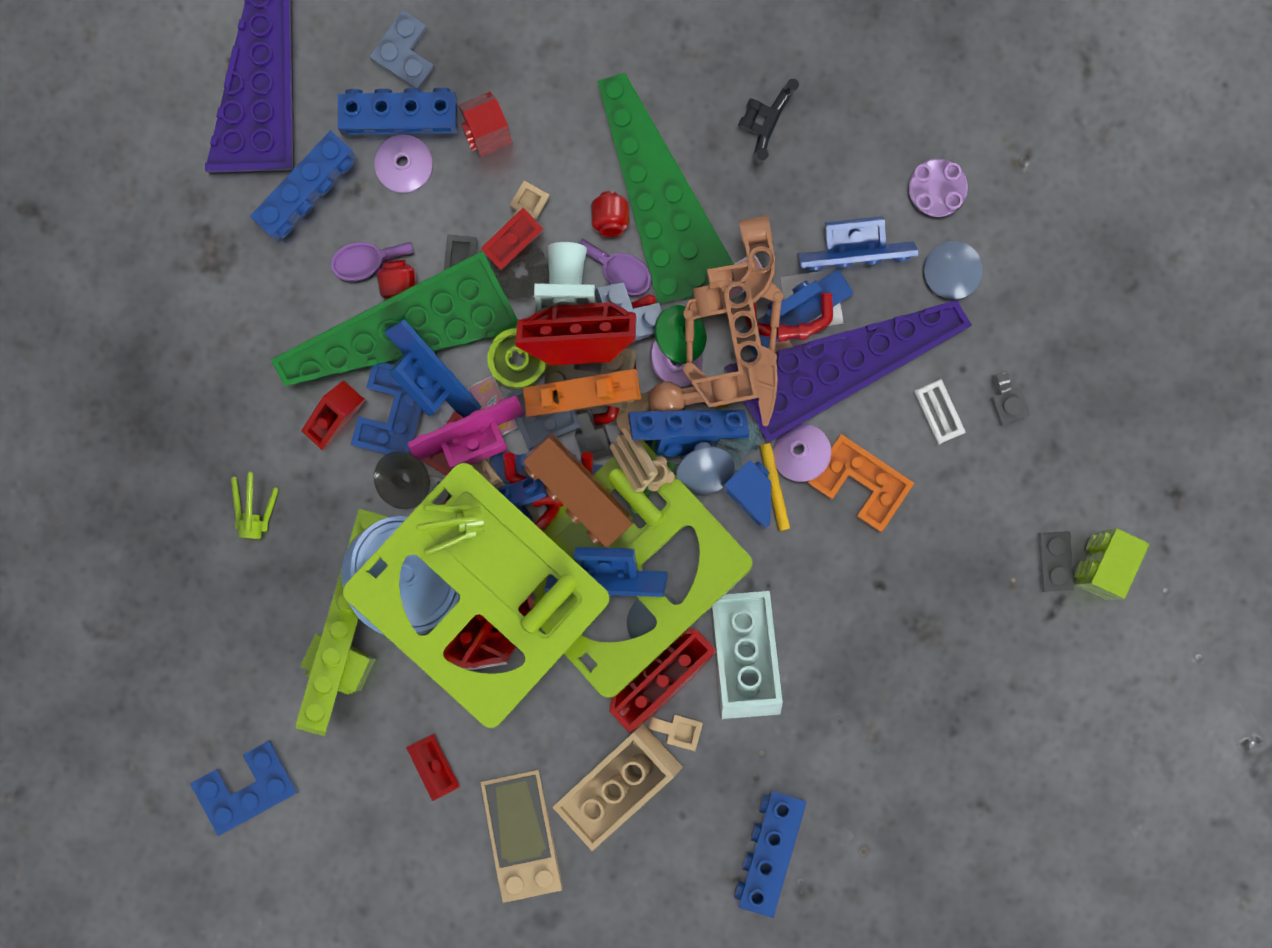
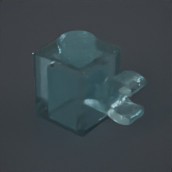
(742, 445)

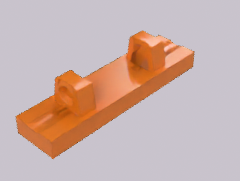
(582, 393)

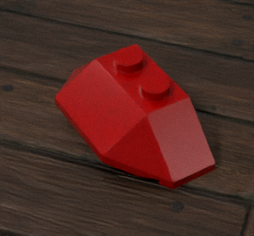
(577, 333)
(482, 644)
(661, 680)

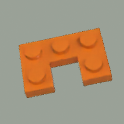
(886, 484)

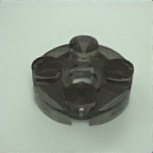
(523, 287)

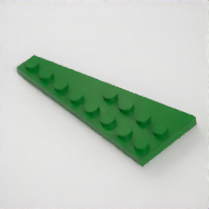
(669, 218)
(443, 310)

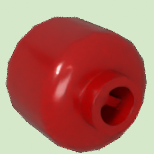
(609, 214)
(395, 278)

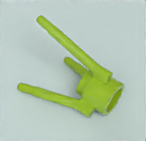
(467, 520)
(249, 524)

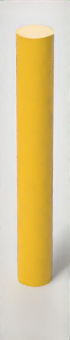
(776, 492)

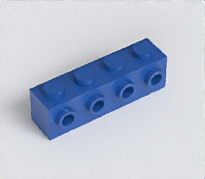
(397, 112)
(303, 186)
(771, 853)

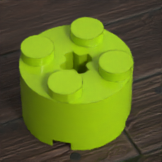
(507, 374)

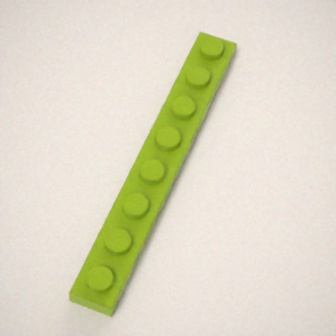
(332, 650)

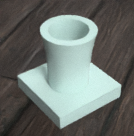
(565, 277)

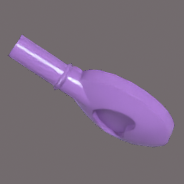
(364, 259)
(621, 268)

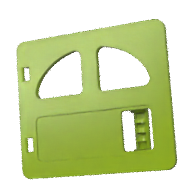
(719, 570)
(492, 579)

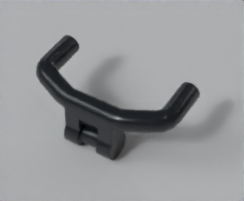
(771, 116)

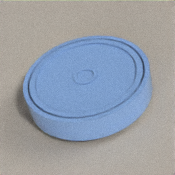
(422, 592)

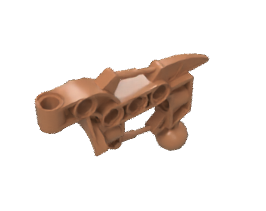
(754, 378)

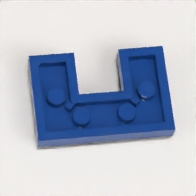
(402, 420)
(229, 809)

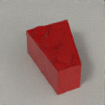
(485, 124)

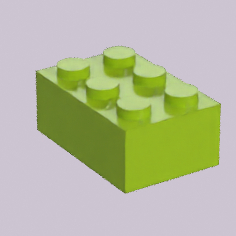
(1110, 564)

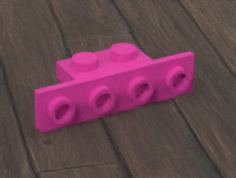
(470, 437)

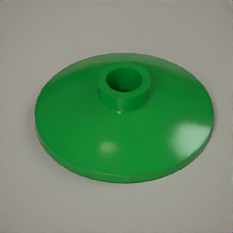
(671, 335)

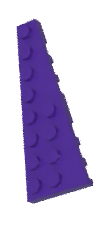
(256, 103)
(841, 364)

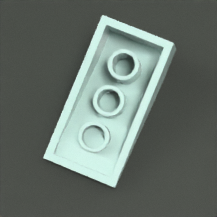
(746, 656)

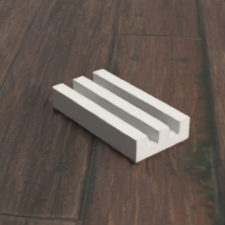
(929, 417)

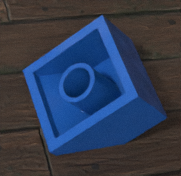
(752, 492)

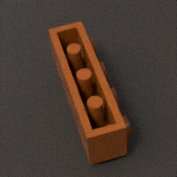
(578, 490)

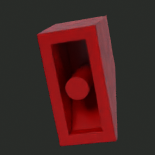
(332, 414)

